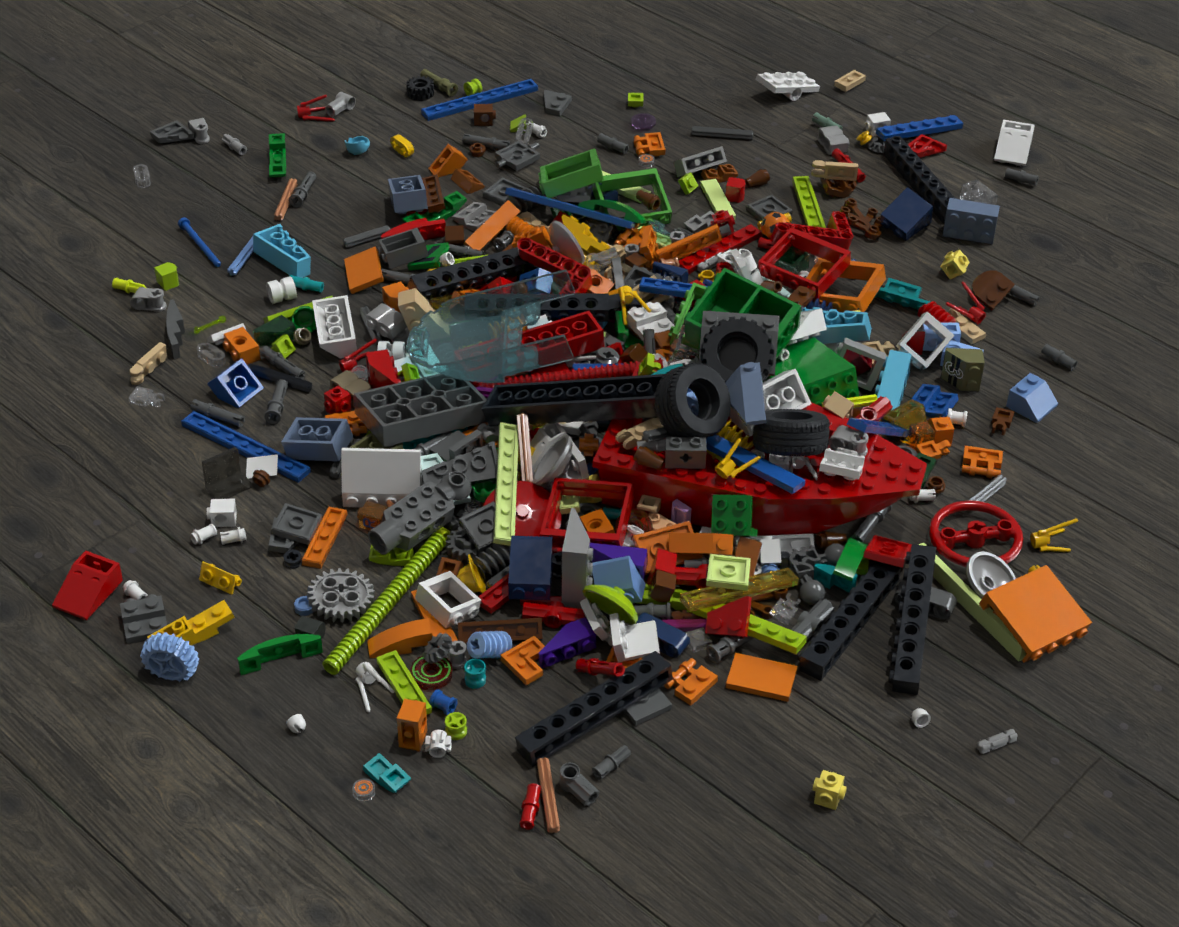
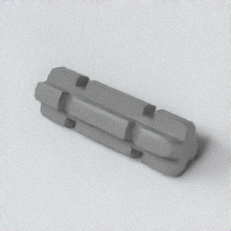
(708, 263)
(996, 741)

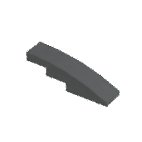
(175, 328)

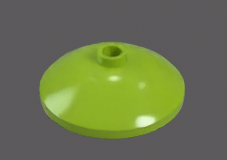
(611, 601)

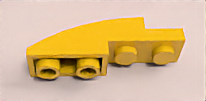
(584, 236)
(200, 626)

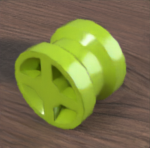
(472, 87)
(456, 725)

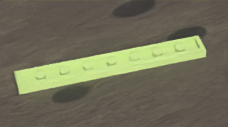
(506, 484)
(970, 602)

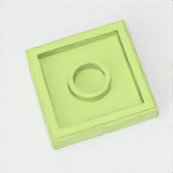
(728, 572)

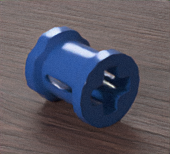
(443, 702)

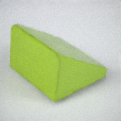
(515, 124)

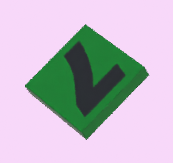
(432, 260)

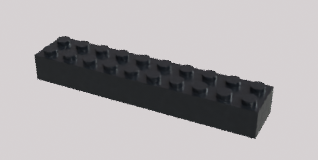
(573, 400)

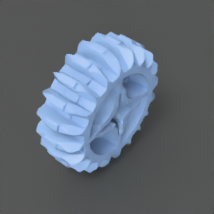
(169, 657)

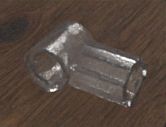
(603, 259)

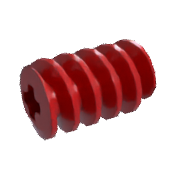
(937, 312)

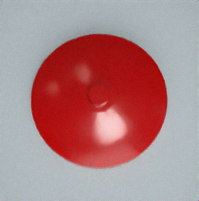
(530, 508)

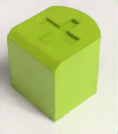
(167, 275)

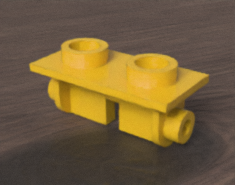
(219, 578)

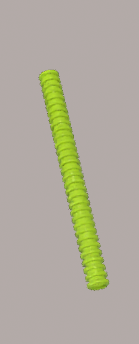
(384, 604)

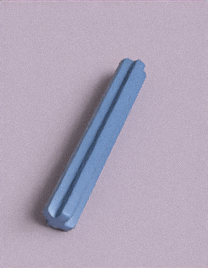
(241, 258)

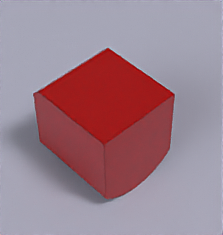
(735, 189)

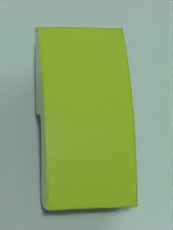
(395, 557)

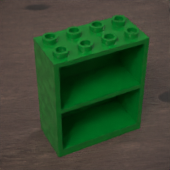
(739, 295)
(819, 370)

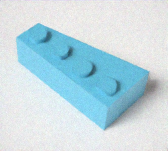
(282, 251)
(848, 324)
(894, 377)

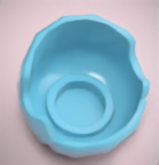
(357, 145)

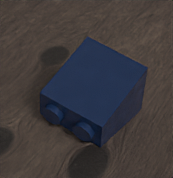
(907, 214)
(530, 568)

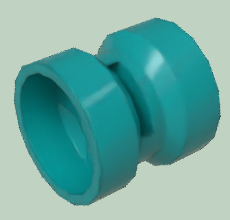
(475, 673)

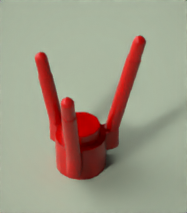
(304, 111)
(975, 313)
(350, 360)

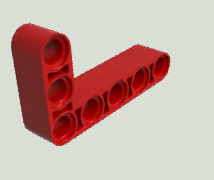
(837, 231)
(553, 261)

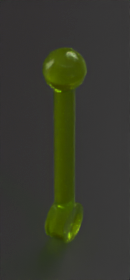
(221, 319)

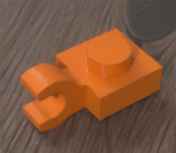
(932, 449)

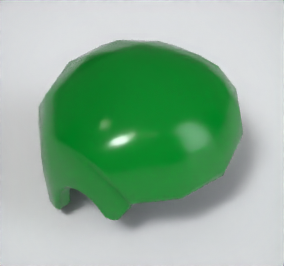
(304, 318)
(482, 490)

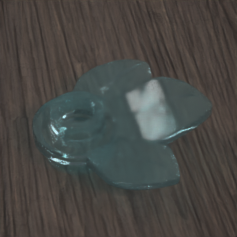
(659, 227)

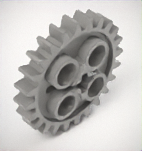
(340, 595)

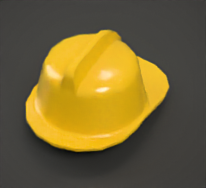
(472, 577)

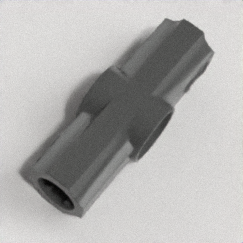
(811, 622)

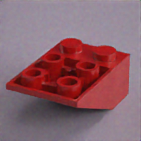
(380, 369)
(88, 585)

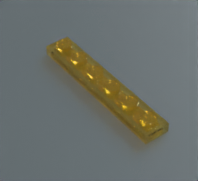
(757, 585)

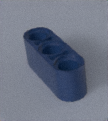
(670, 639)

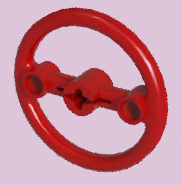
(976, 531)

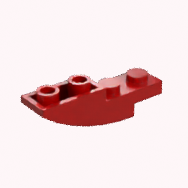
(427, 229)

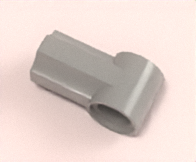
(341, 102)

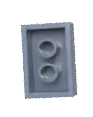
(407, 194)
(971, 221)
(317, 439)

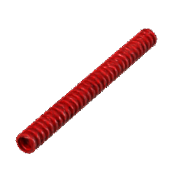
(619, 370)

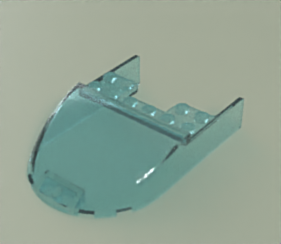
(481, 332)

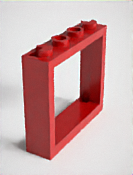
(808, 244)
(588, 488)

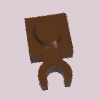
(1002, 419)

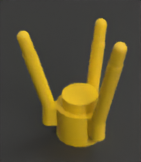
(626, 297)
(726, 466)
(1042, 537)

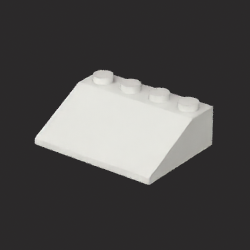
(379, 475)

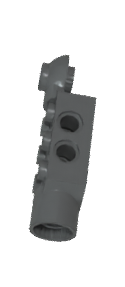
(419, 513)

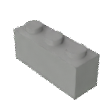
(700, 161)

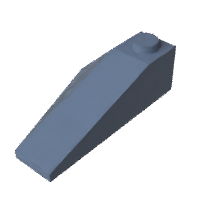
(747, 393)

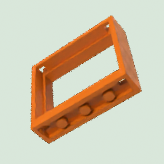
(857, 270)

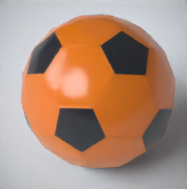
(769, 221)

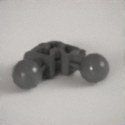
(802, 565)

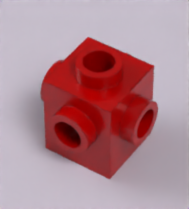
(722, 218)
(337, 400)

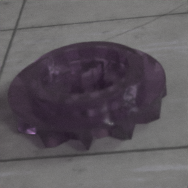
(643, 121)

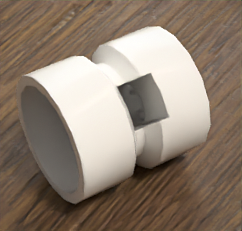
(283, 289)
(396, 349)

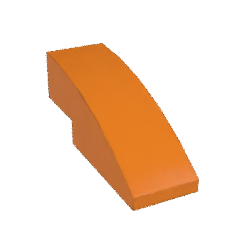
(401, 638)

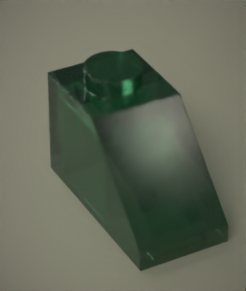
(273, 330)

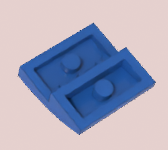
(934, 401)

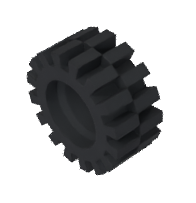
(420, 88)

